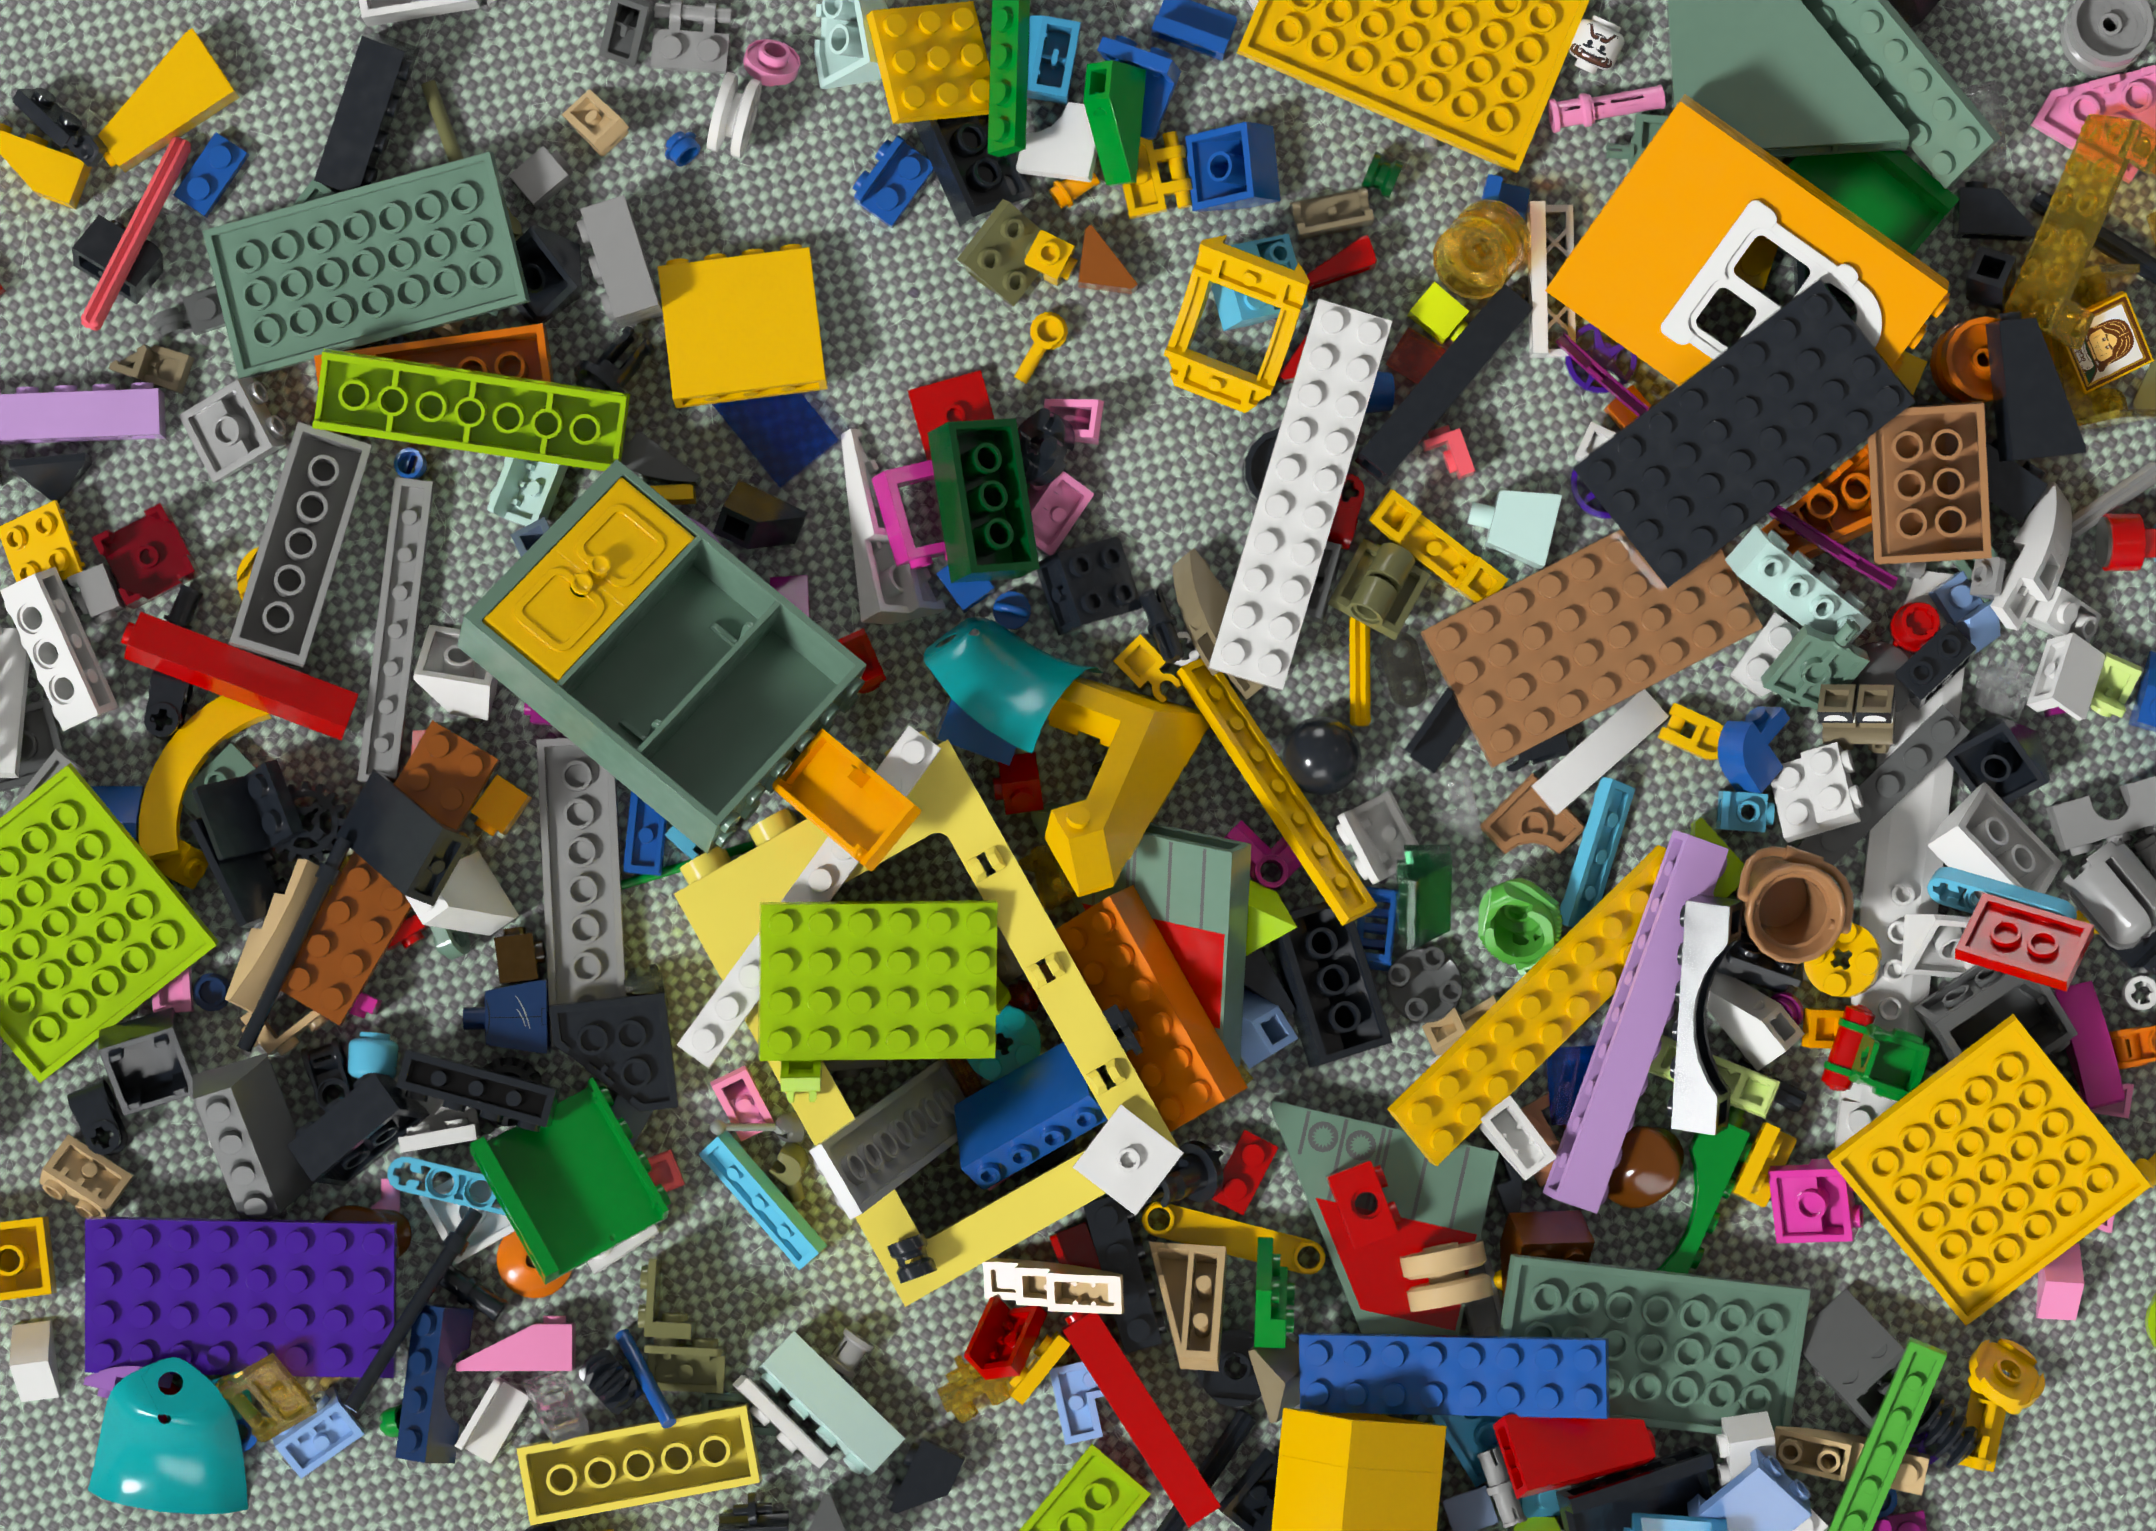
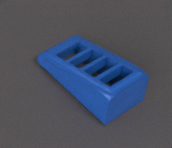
(1379, 961)

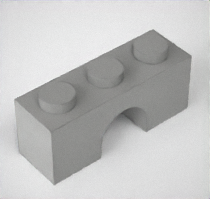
(2078, 825)

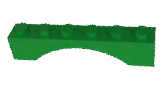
(1713, 1164)

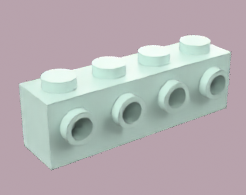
(1793, 585)
(830, 1405)

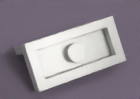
(2066, 676)
(493, 1420)

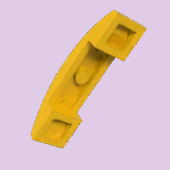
(1436, 549)

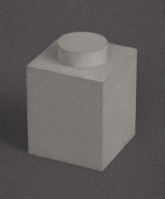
(541, 176)

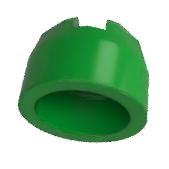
(391, 1421)

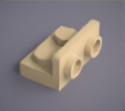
(84, 1178)

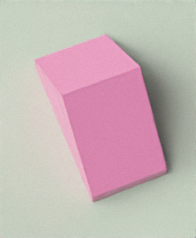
(1082, 414)
(2061, 1286)

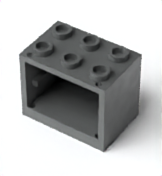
(1985, 998)

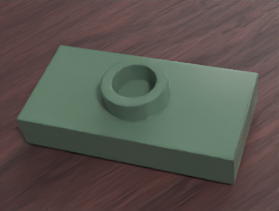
(227, 765)

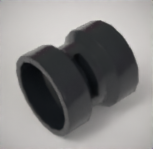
(909, 1249)

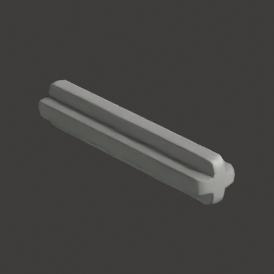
(2114, 499)

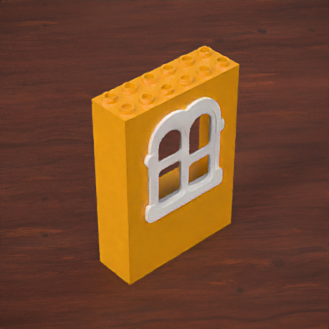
(1689, 219)

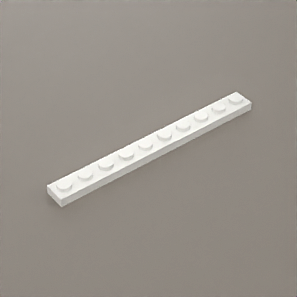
(816, 883)

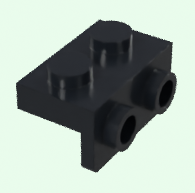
(1252, 1497)

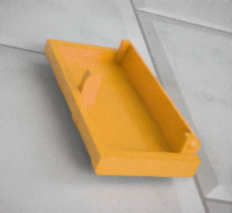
(846, 800)

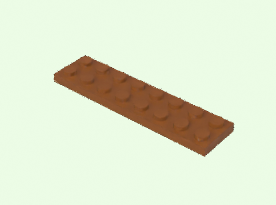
(364, 907)

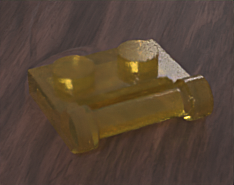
(275, 1391)

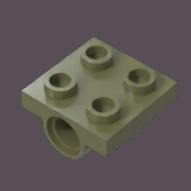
(999, 251)
(1380, 587)

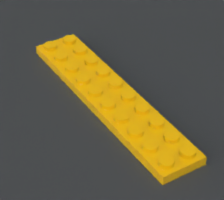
(1527, 1021)

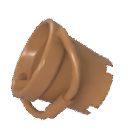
(1793, 905)

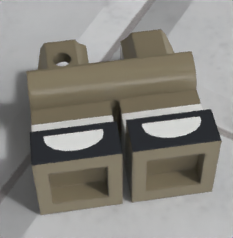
(1858, 721)

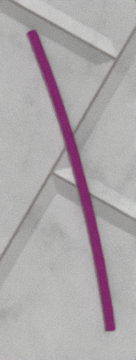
(1778, 513)

